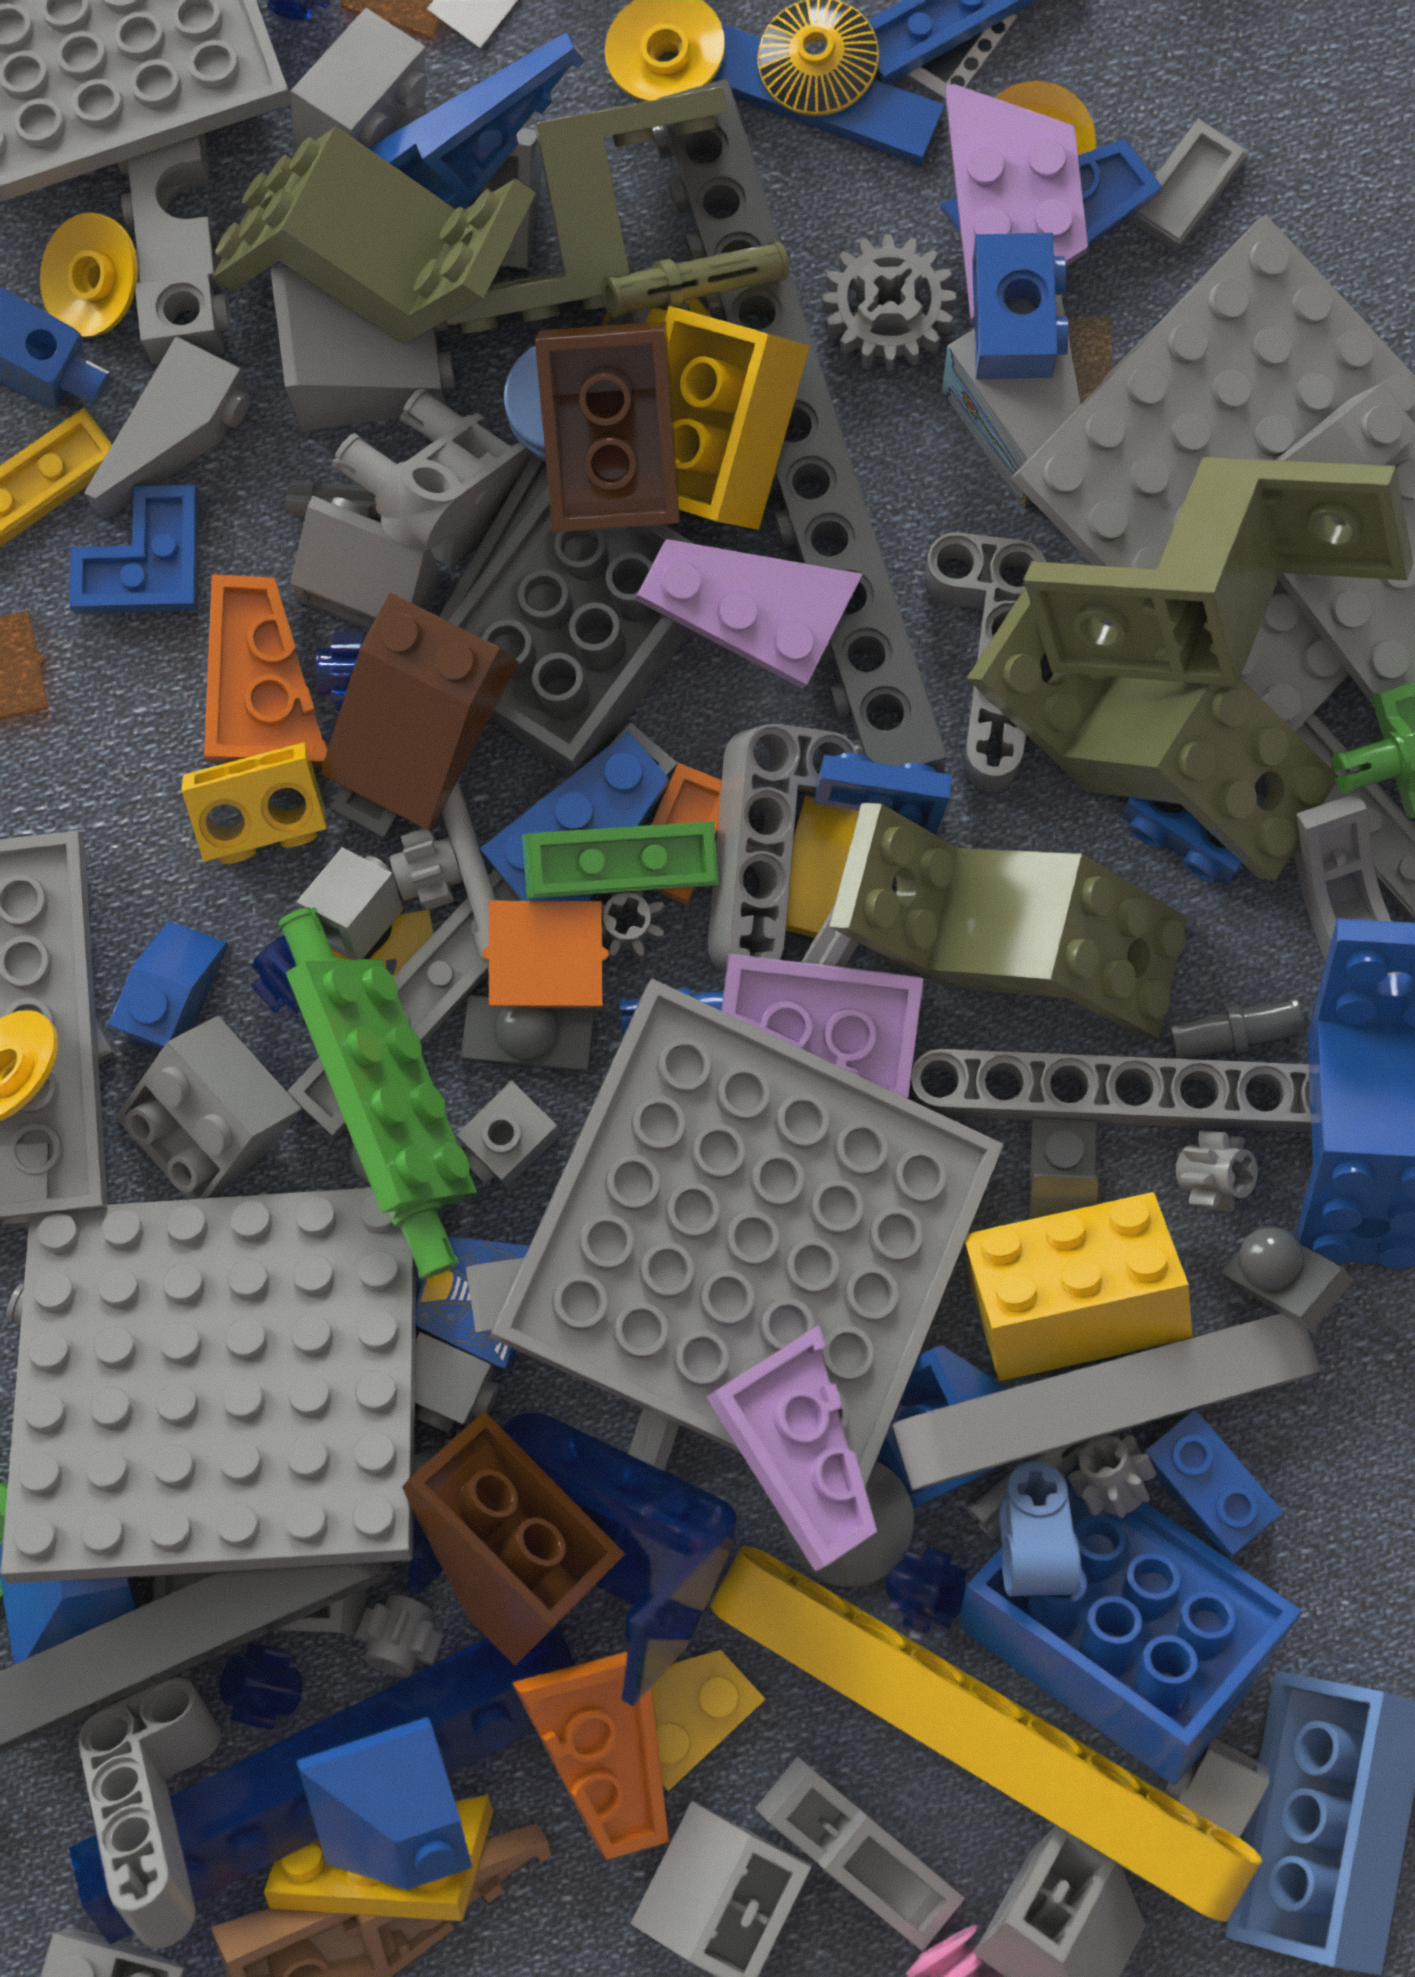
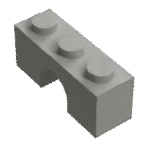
(164, 243)

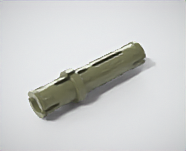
(673, 283)

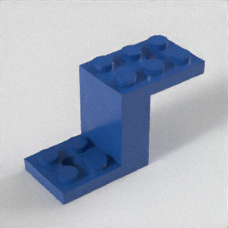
(1363, 1099)

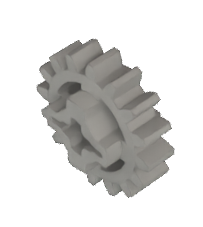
(890, 328)

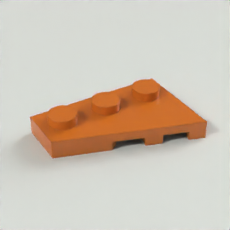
(254, 676)
(602, 1751)

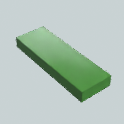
(620, 859)

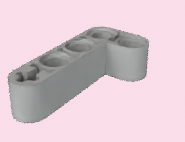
(986, 591)
(770, 851)
(126, 1762)

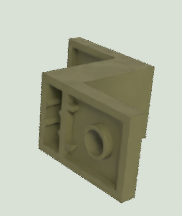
(586, 205)
(371, 235)
(1219, 569)
(1162, 743)
(1009, 921)

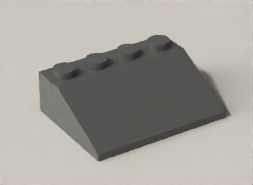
(576, 630)

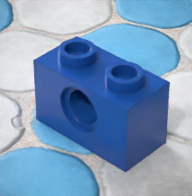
(1009, 342)

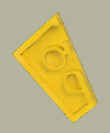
(309, 1884)

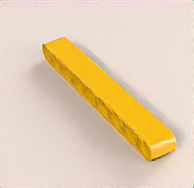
(987, 1733)

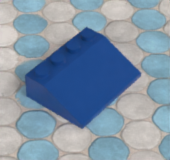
(1148, 1644)

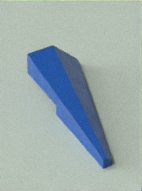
(471, 135)

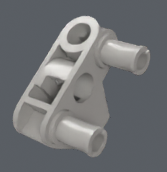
(444, 492)

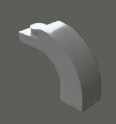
(1337, 867)

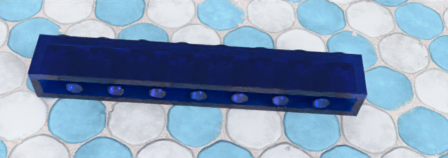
(260, 1804)

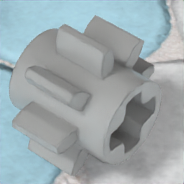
(426, 869)
(635, 936)
(1216, 1171)
(1112, 1475)
(399, 1636)

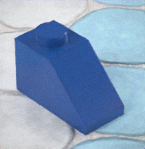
(167, 987)

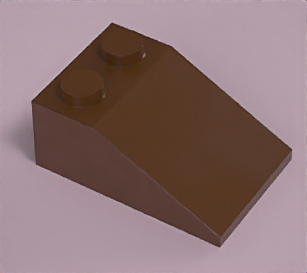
(608, 426)
(414, 710)
(507, 1536)

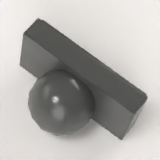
(528, 1036)
(1287, 1276)

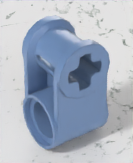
(1038, 1534)

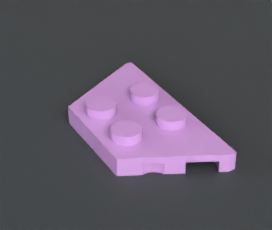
(1013, 175)

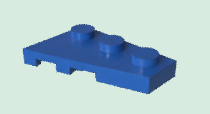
(1112, 185)
(607, 792)

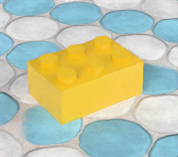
(729, 413)
(1078, 1286)

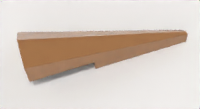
(359, 1945)

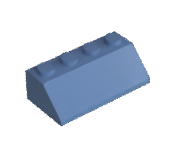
(1329, 1823)

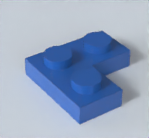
(155, 570)
(907, 789)

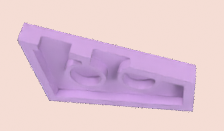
(751, 603)
(837, 1013)
(795, 1444)

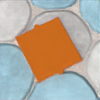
(545, 954)

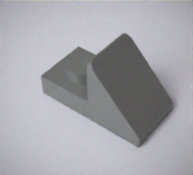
(1061, 1166)

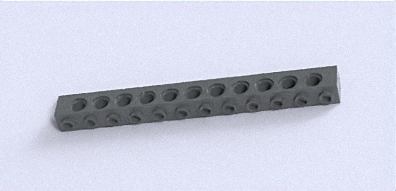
(819, 457)

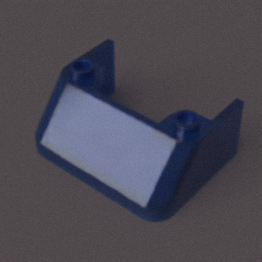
(666, 1527)

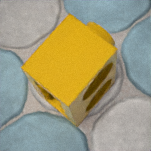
(248, 787)

